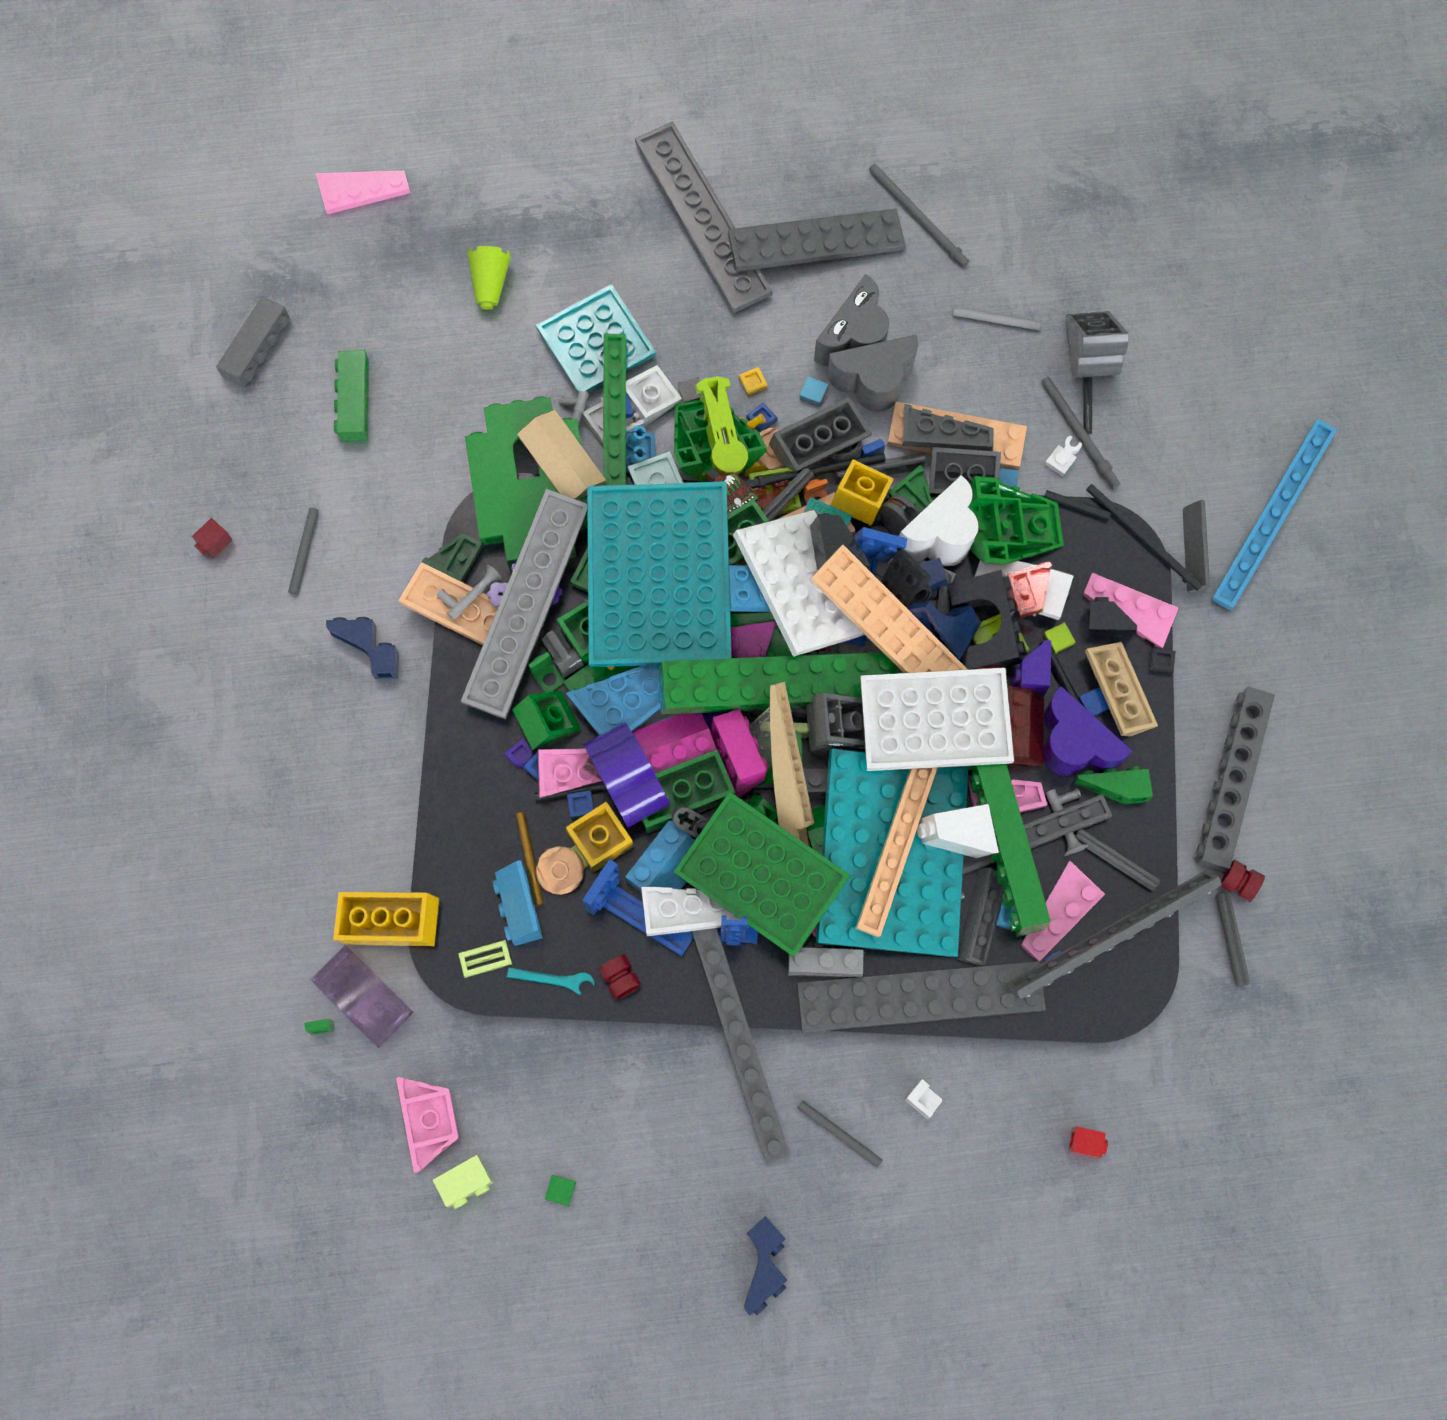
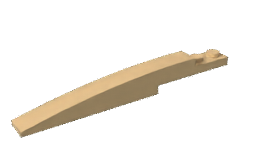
(789, 781)

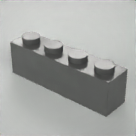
(253, 341)

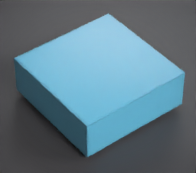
(813, 391)

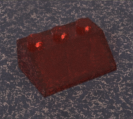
(1027, 725)

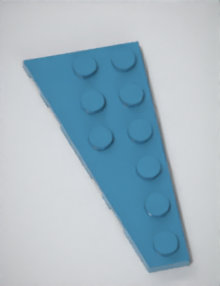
(620, 699)

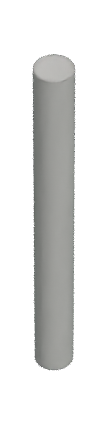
(996, 318)

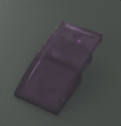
(361, 996)

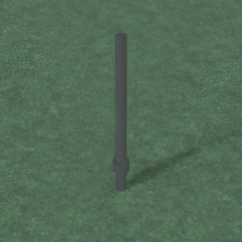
(1104, 466)

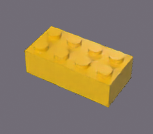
(386, 918)

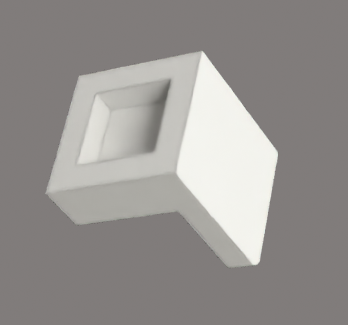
(924, 1099)

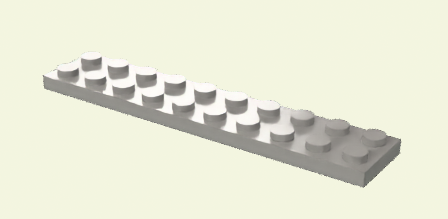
(525, 604)

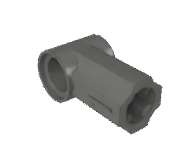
(564, 657)

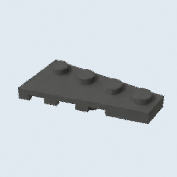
(932, 430)

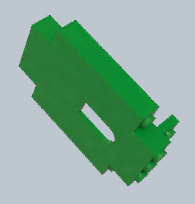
(501, 501)

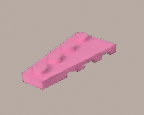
(356, 189)
(1150, 614)
(562, 770)

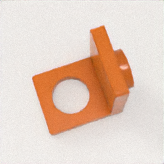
(815, 489)

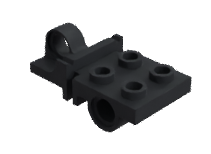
(907, 579)

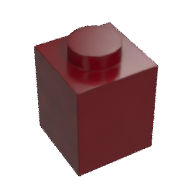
(211, 538)

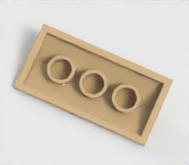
(560, 455)
(1121, 689)

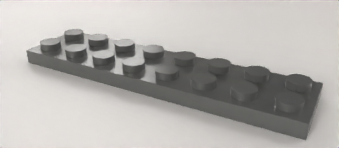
(816, 239)

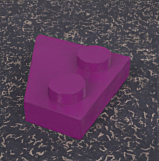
(752, 639)

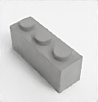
(826, 963)

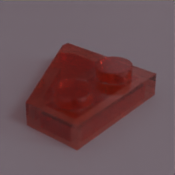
(1030, 588)

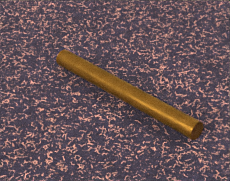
(529, 858)

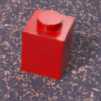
(1087, 1143)

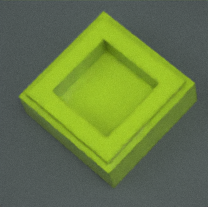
(1060, 638)

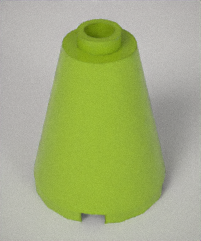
(488, 273)

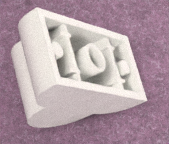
(944, 527)

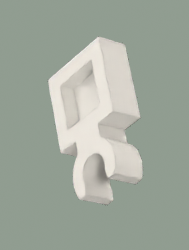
(1063, 458)

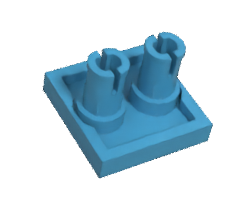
(639, 446)
(744, 591)

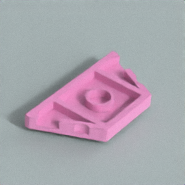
(427, 1120)

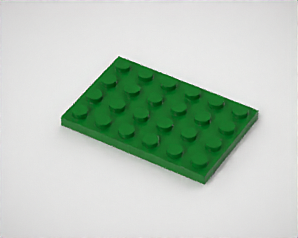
(762, 874)

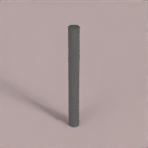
(303, 550)
(840, 1134)

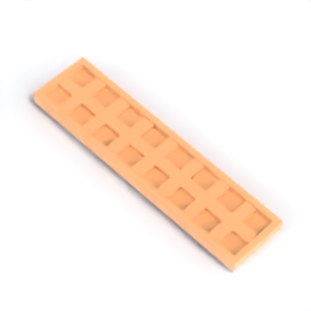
(882, 616)

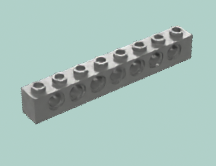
(1260, 704)

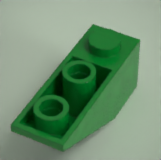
(1121, 786)

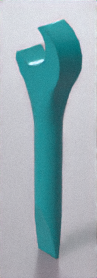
(571, 982)

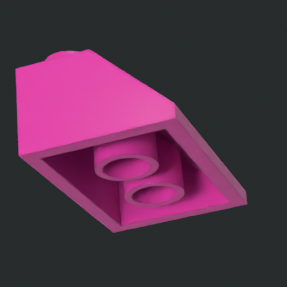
(675, 740)
(738, 751)

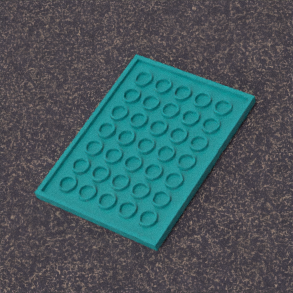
(658, 573)
(856, 824)

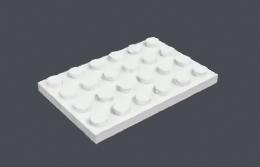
(782, 565)
(936, 719)

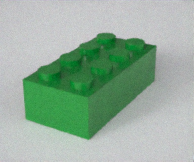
(695, 784)

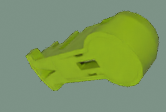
(727, 452)

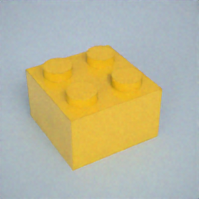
(862, 492)
(599, 836)

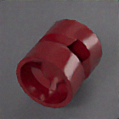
(1243, 881)
(619, 976)

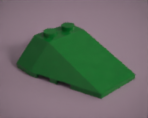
(692, 444)
(1012, 522)

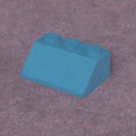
(660, 860)
(517, 904)

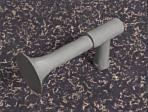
(578, 402)
(458, 607)
(1056, 804)

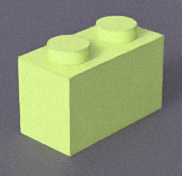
(463, 1181)

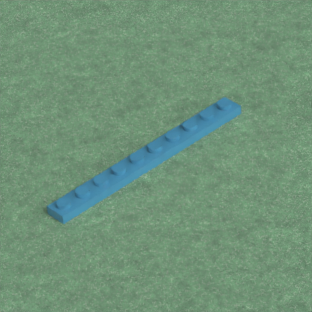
(1274, 515)

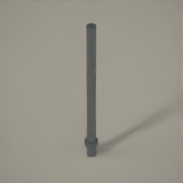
(955, 252)

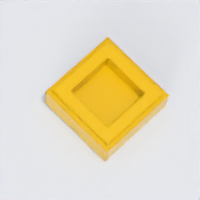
(753, 381)

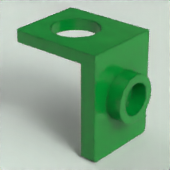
(542, 666)

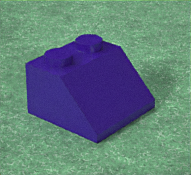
(1035, 670)

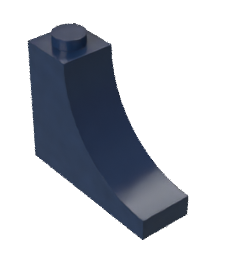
(953, 629)

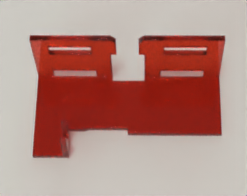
(766, 499)

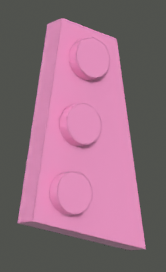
(1027, 793)

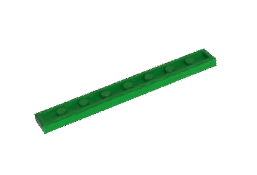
(614, 410)

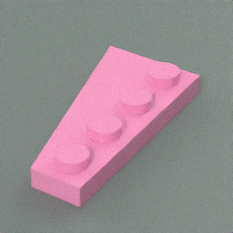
(1066, 905)

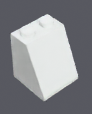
(960, 831)

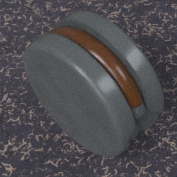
(897, 513)

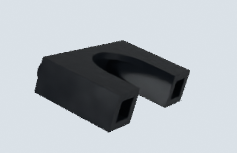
(991, 590)

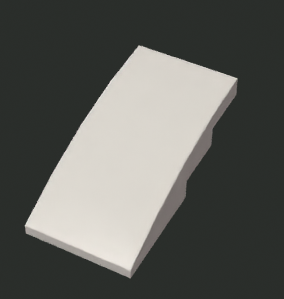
(649, 396)
(1057, 588)

